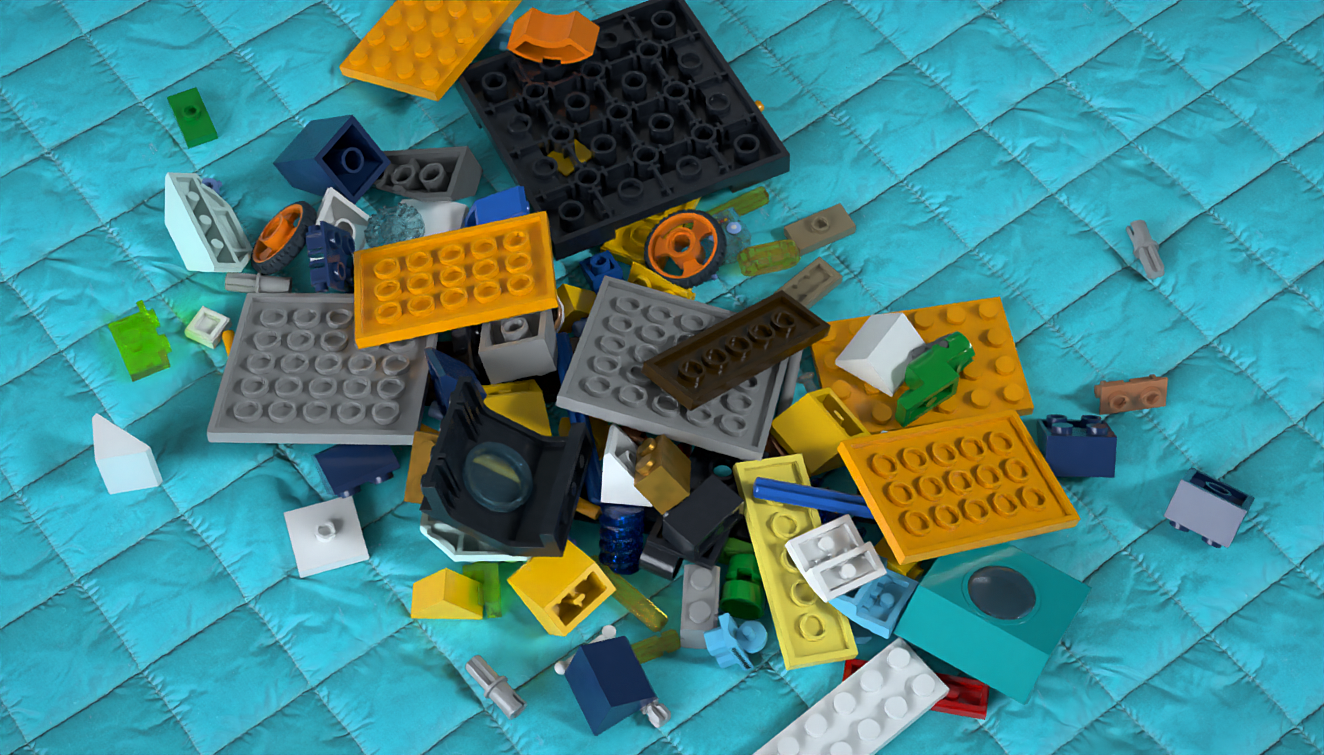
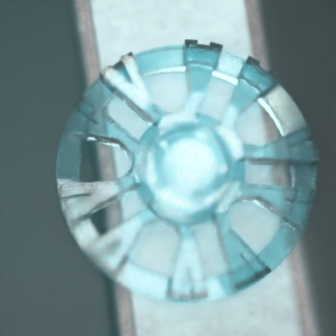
(396, 227)

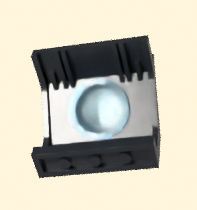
(504, 478)

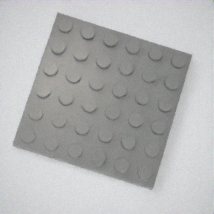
(636, 324)
(306, 382)

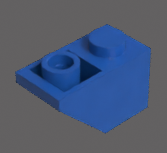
(498, 207)

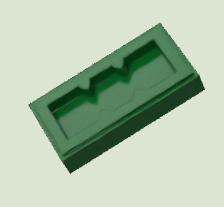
(192, 117)

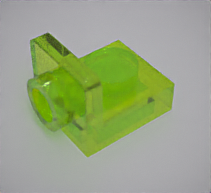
(490, 590)

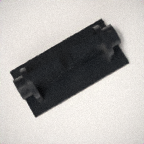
(468, 340)

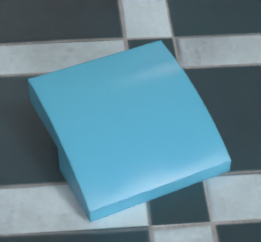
(878, 603)

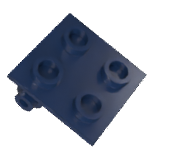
(337, 266)

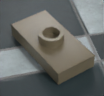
(820, 229)
(812, 283)

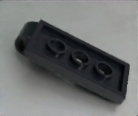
(659, 554)

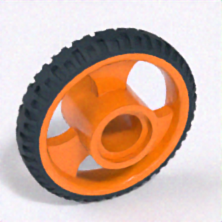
(681, 237)
(281, 239)

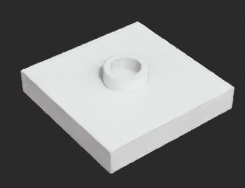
(326, 536)

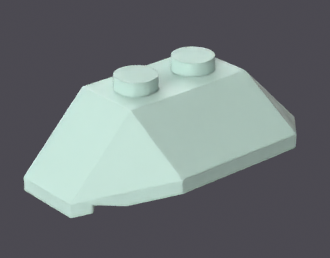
(203, 226)
(460, 545)

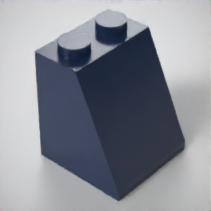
(333, 155)

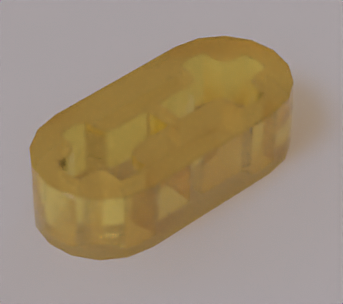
(768, 257)

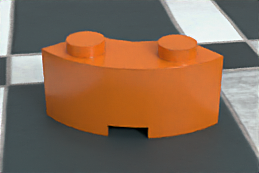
(553, 36)

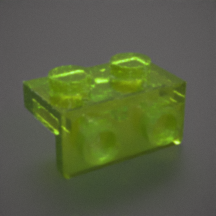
(139, 343)

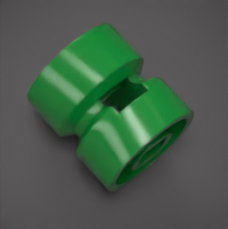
(744, 591)

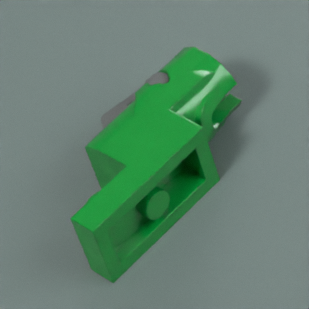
(933, 375)

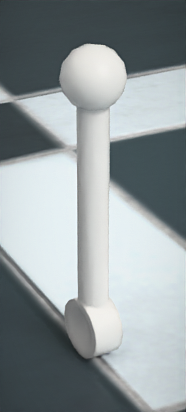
(608, 632)

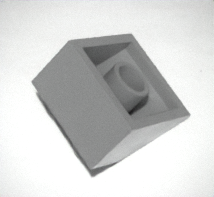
(519, 347)

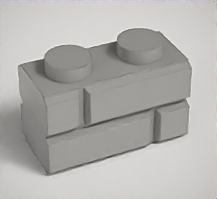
(699, 604)

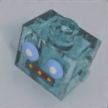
(736, 235)

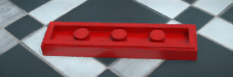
(965, 696)

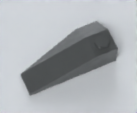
(431, 174)

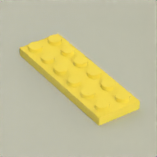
(805, 625)

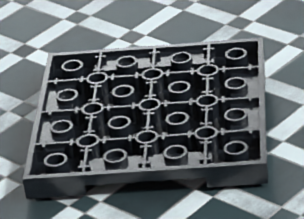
(648, 105)

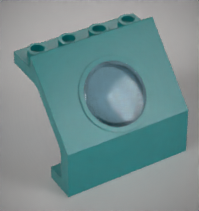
(994, 615)

